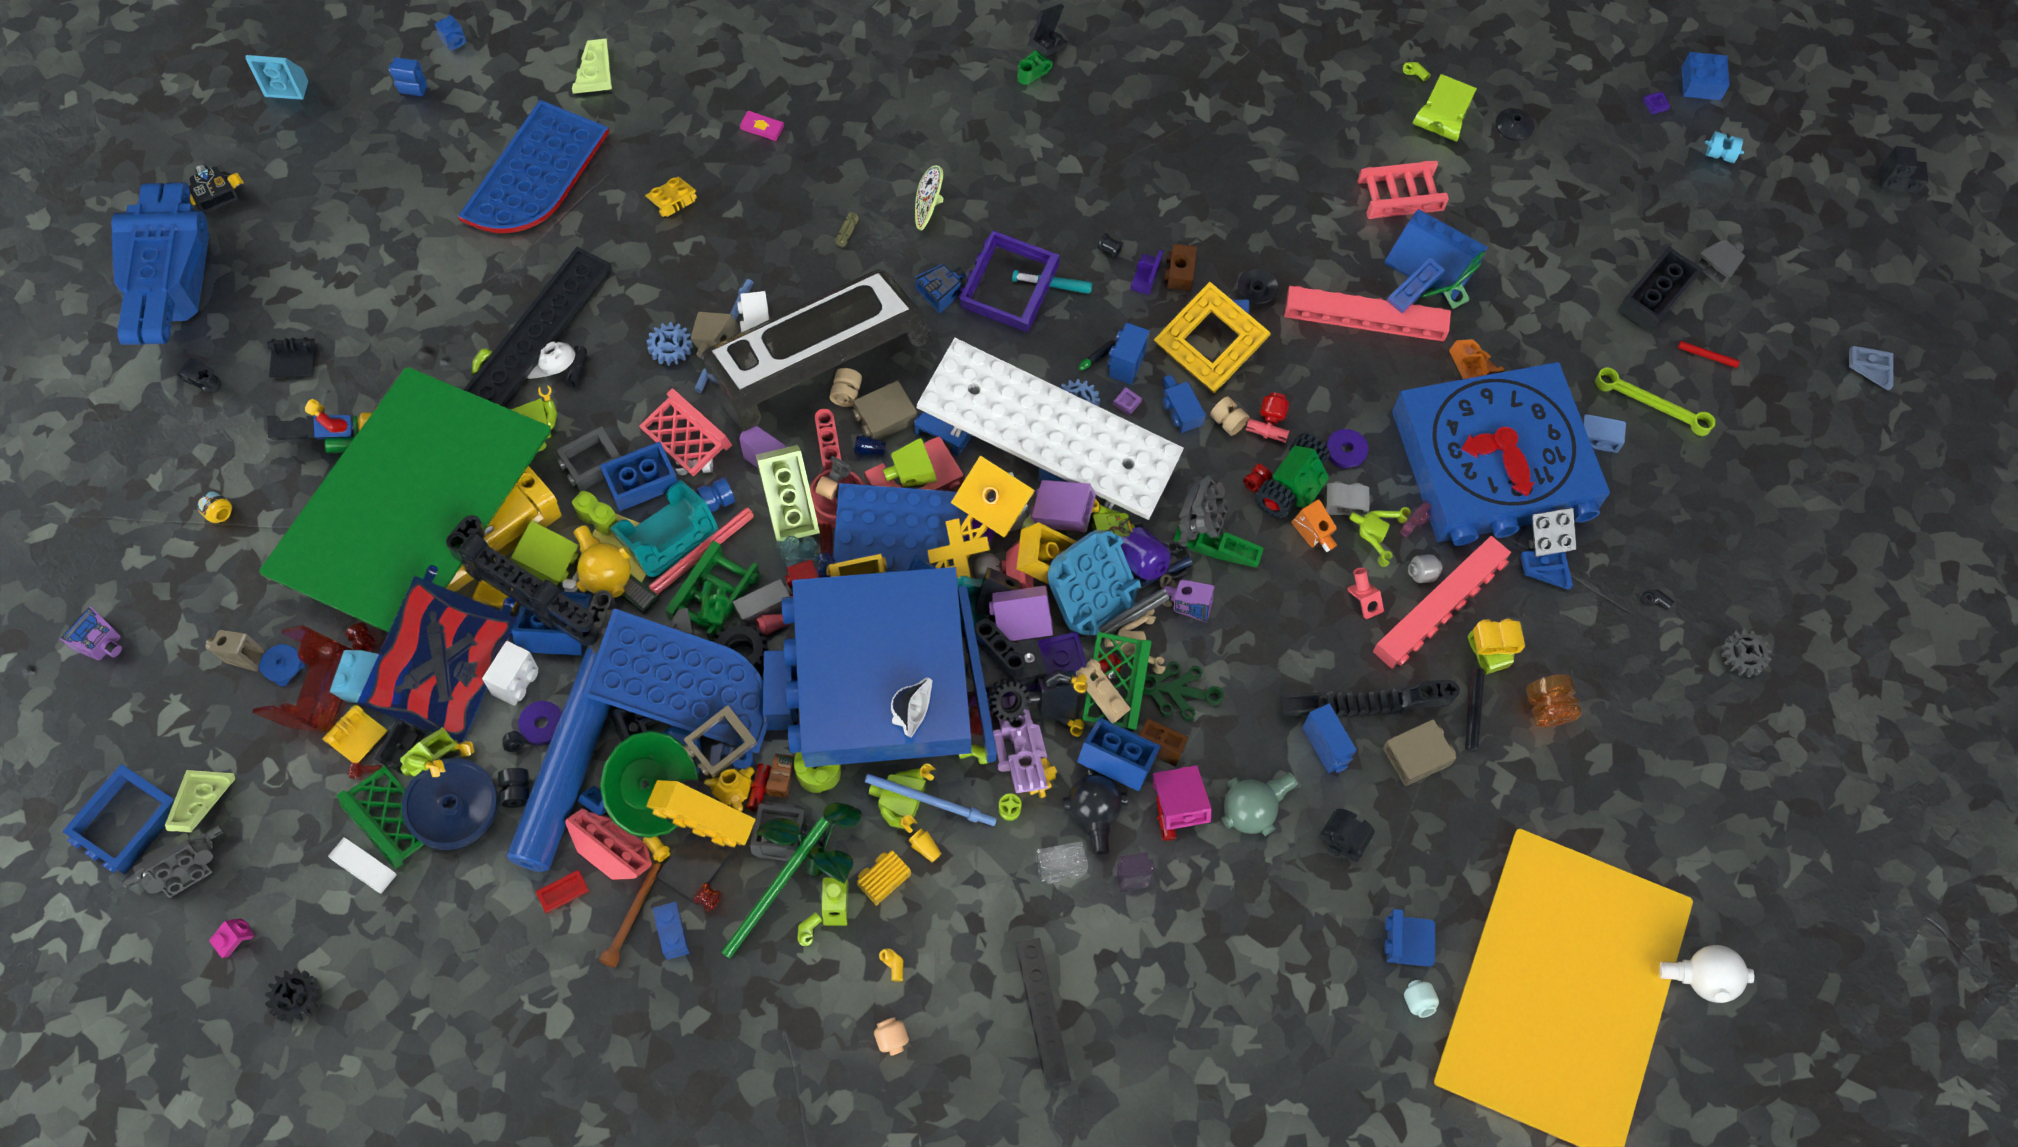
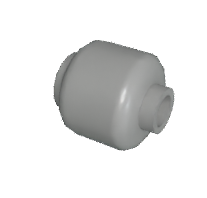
(984, 561)
(1425, 568)

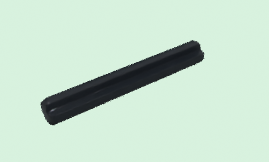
(1474, 709)

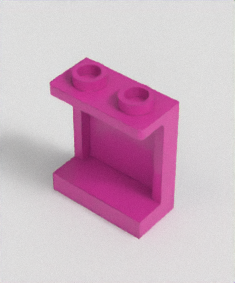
(1182, 797)

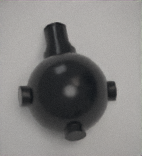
(1095, 805)

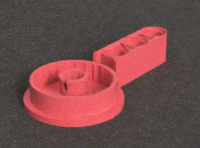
(825, 508)

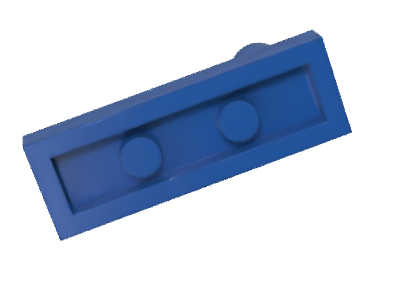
(1416, 285)

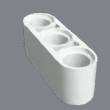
(362, 865)

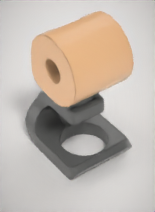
(829, 485)

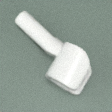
(570, 584)

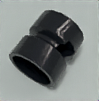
(513, 785)

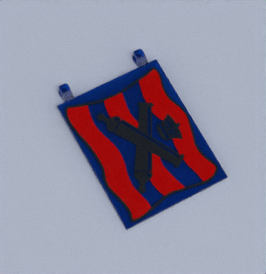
(437, 657)

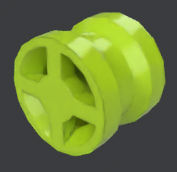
(1009, 801)

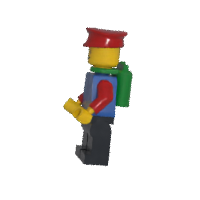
(335, 429)

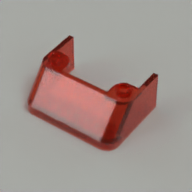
(316, 706)

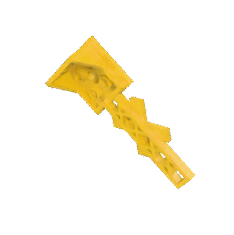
(997, 515)

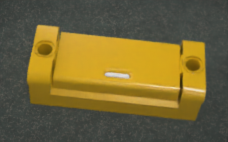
(526, 502)

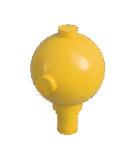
(601, 564)

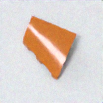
(1472, 359)

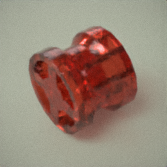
(707, 897)

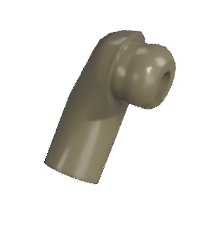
(1166, 580)

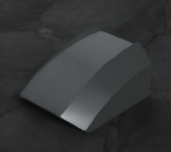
(771, 810)

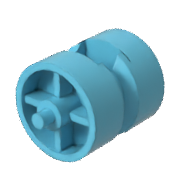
(1724, 147)

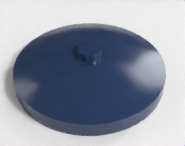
(450, 808)

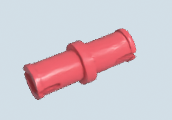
(1267, 430)

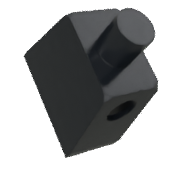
(992, 583)

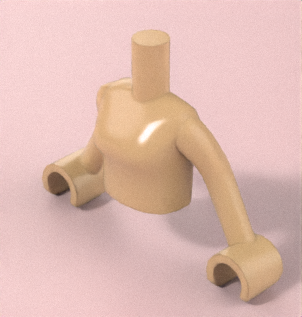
(1128, 648)

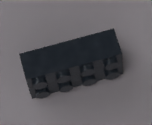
(1660, 289)

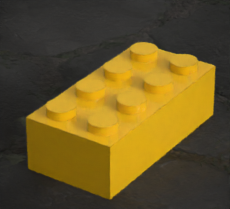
(1039, 548)
(700, 813)

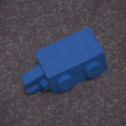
(1182, 405)

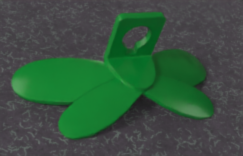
(1470, 268)

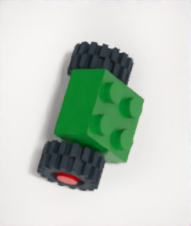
(1297, 478)

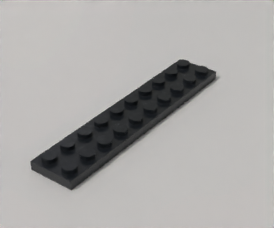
(538, 326)

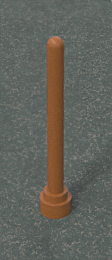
(611, 955)

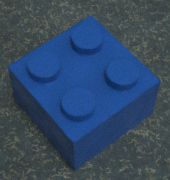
(1705, 76)
(1128, 353)

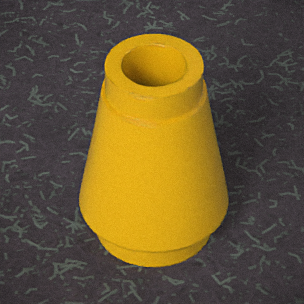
(925, 845)

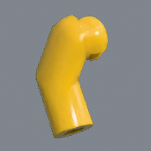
(894, 961)

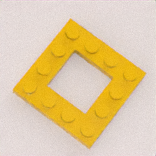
(1212, 300)

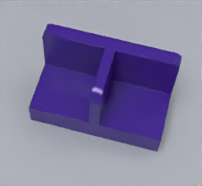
(1146, 273)

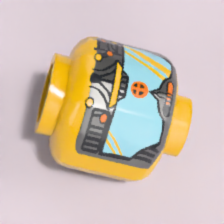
(214, 507)

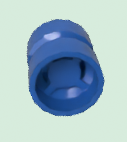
(717, 494)

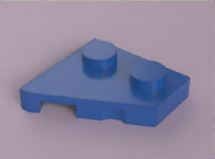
(1547, 568)

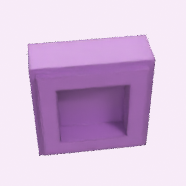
(1127, 401)

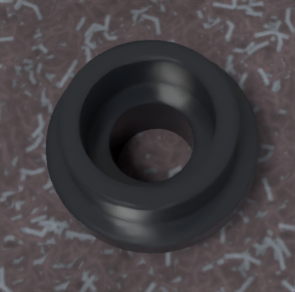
(513, 741)

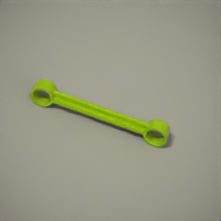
(1655, 401)

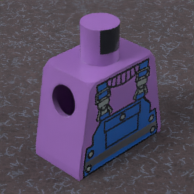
(1192, 599)
(92, 636)

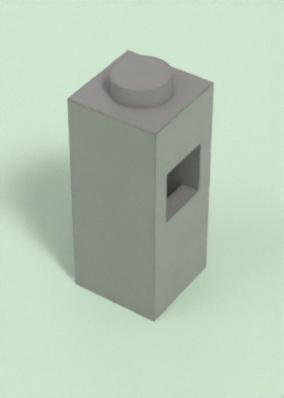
(761, 602)

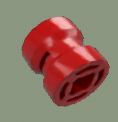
(1257, 477)

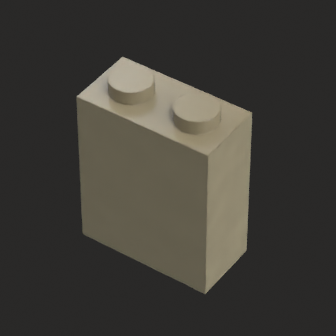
(884, 411)
(1419, 752)

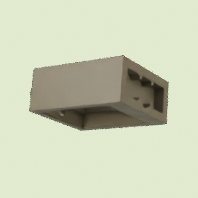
(737, 725)

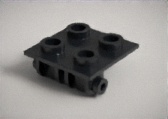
(291, 357)

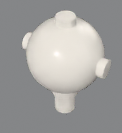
(1713, 972)

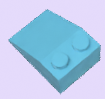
(278, 77)
(352, 674)

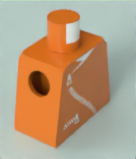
(1316, 526)

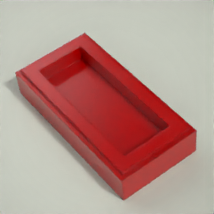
(562, 891)

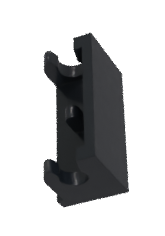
(397, 744)

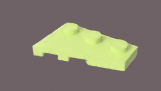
(594, 69)
(196, 797)

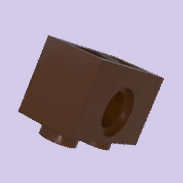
(1184, 257)

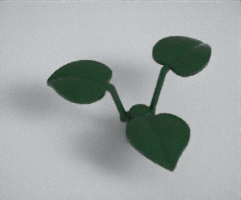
(818, 860)

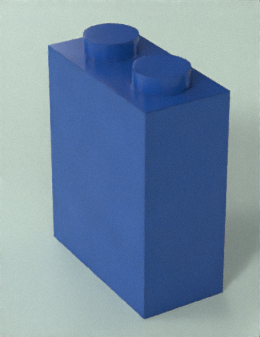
(1329, 739)

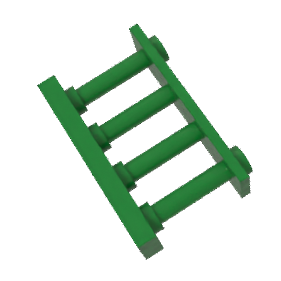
(702, 573)

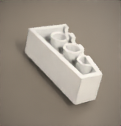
(754, 309)

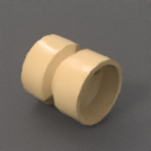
(845, 387)
(1226, 413)

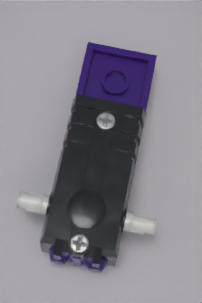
(1041, 659)

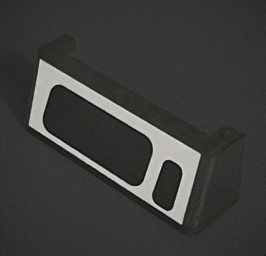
(810, 342)

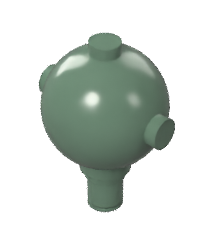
(1254, 805)

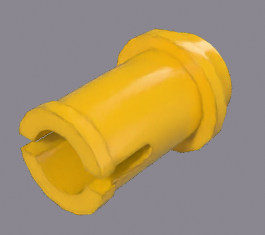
(658, 849)

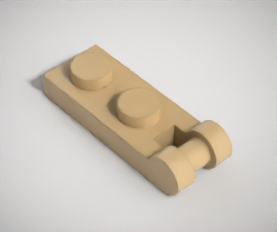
(1103, 692)

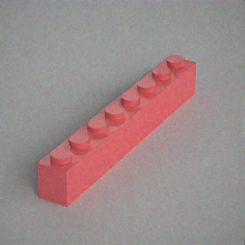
(1366, 313)
(1441, 602)

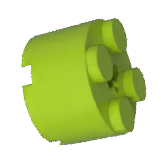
(816, 779)

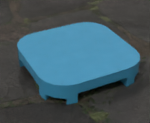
(1092, 582)

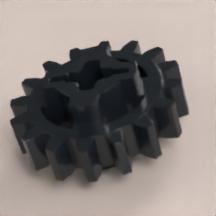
(302, 999)

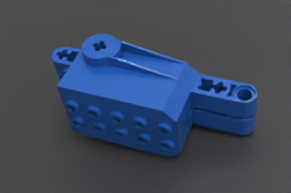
(158, 262)

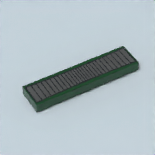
(639, 594)

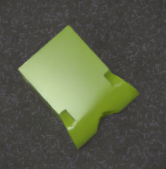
(1446, 108)

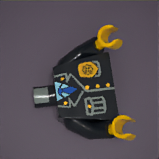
(212, 188)

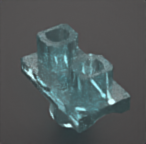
(794, 551)

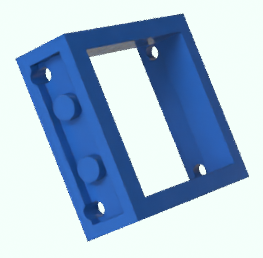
(140, 841)

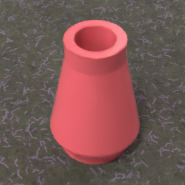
(770, 623)

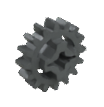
(1746, 653)

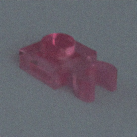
(1419, 517)

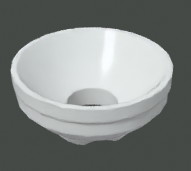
(556, 357)

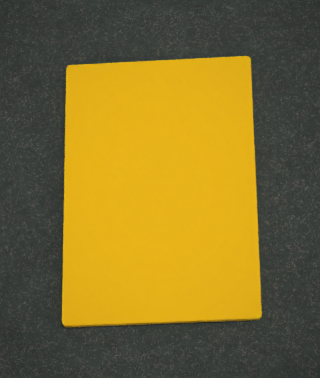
(1564, 993)

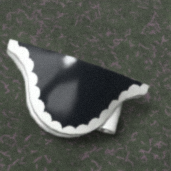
(911, 705)

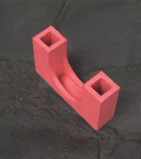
(947, 471)

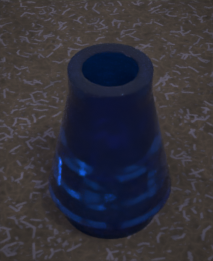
(868, 446)

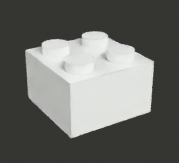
(510, 673)

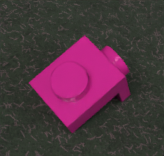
(230, 936)

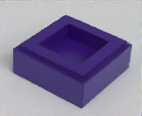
(1656, 103)

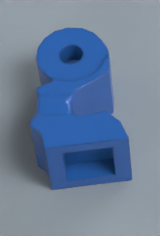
(721, 751)

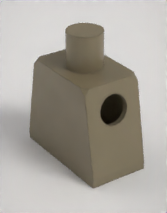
(712, 329)
(228, 648)

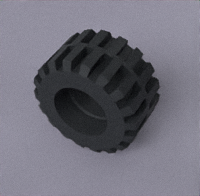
(745, 636)

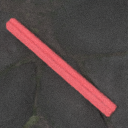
(695, 555)

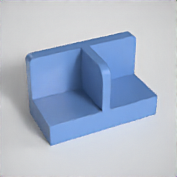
(1605, 433)

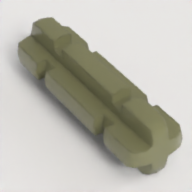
(846, 229)

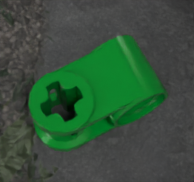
(1032, 68)

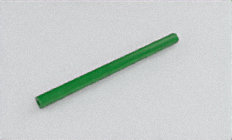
(775, 887)

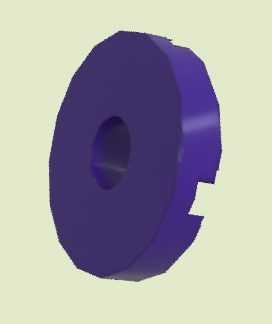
(1349, 438)
(529, 718)

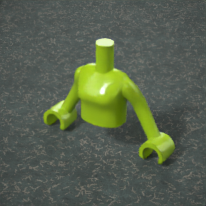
(1374, 529)

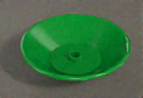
(639, 758)

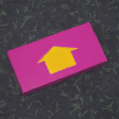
(761, 125)

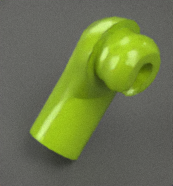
(1415, 68)
(479, 359)
(977, 751)
(805, 929)

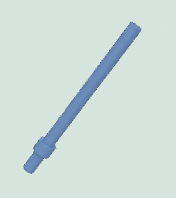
(972, 814)

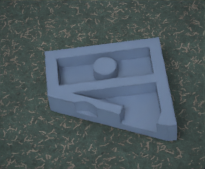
(1873, 365)

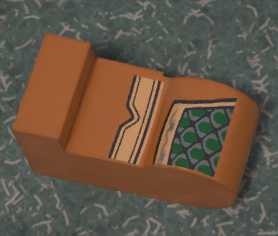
(780, 776)

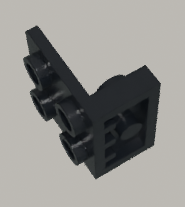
(1043, 36)

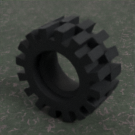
(1020, 700)

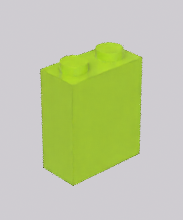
(544, 553)

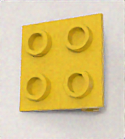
(670, 193)
(355, 734)

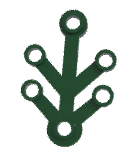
(1177, 689)

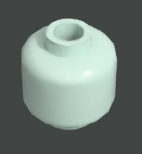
(1421, 998)

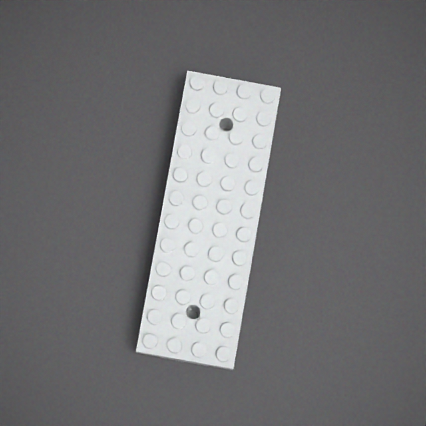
(1050, 428)

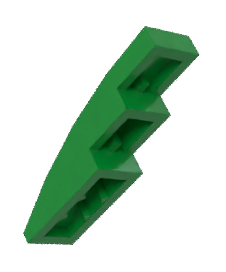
(1224, 547)

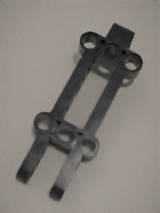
(545, 597)

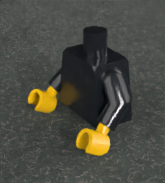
(1058, 698)

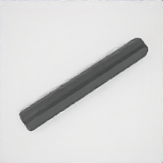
(1134, 612)

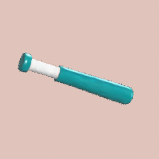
(1057, 282)

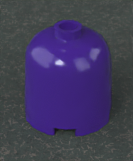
(1145, 554)

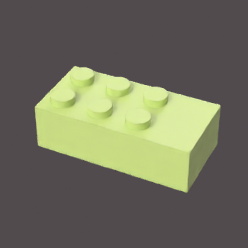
(787, 493)

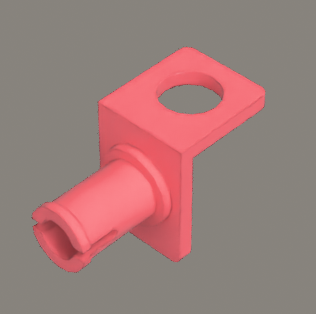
(1366, 593)

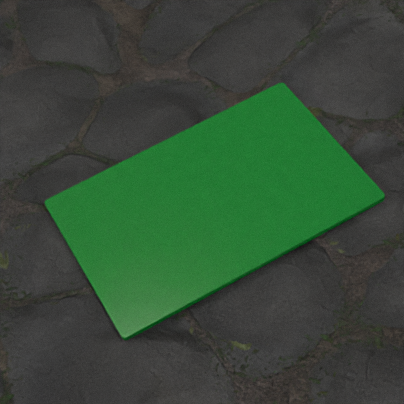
(399, 493)

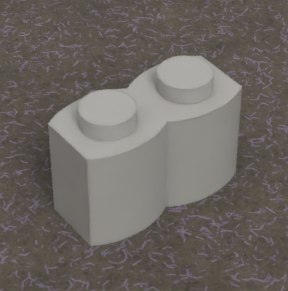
(1345, 499)

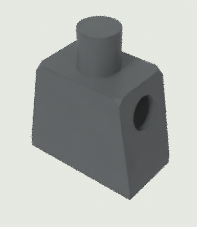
(1721, 260)

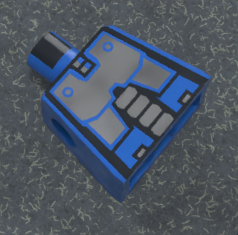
(940, 286)

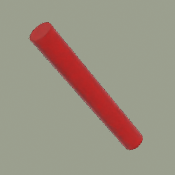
(1708, 354)

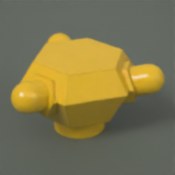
(732, 786)

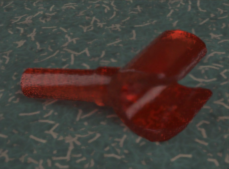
(355, 770)

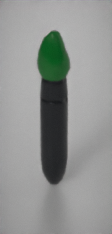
(1086, 363)

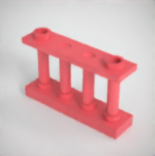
(1406, 205)

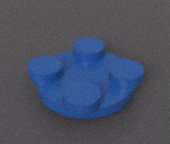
(280, 664)

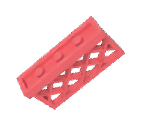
(699, 423)

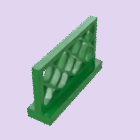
(1136, 681)
(368, 823)

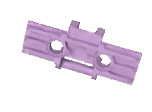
(1028, 749)

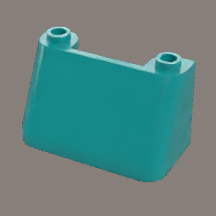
(669, 532)

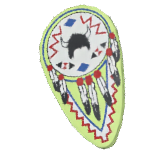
(928, 195)

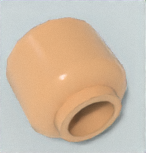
(891, 1036)

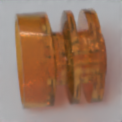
(1553, 701)

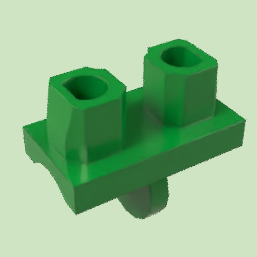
(713, 603)

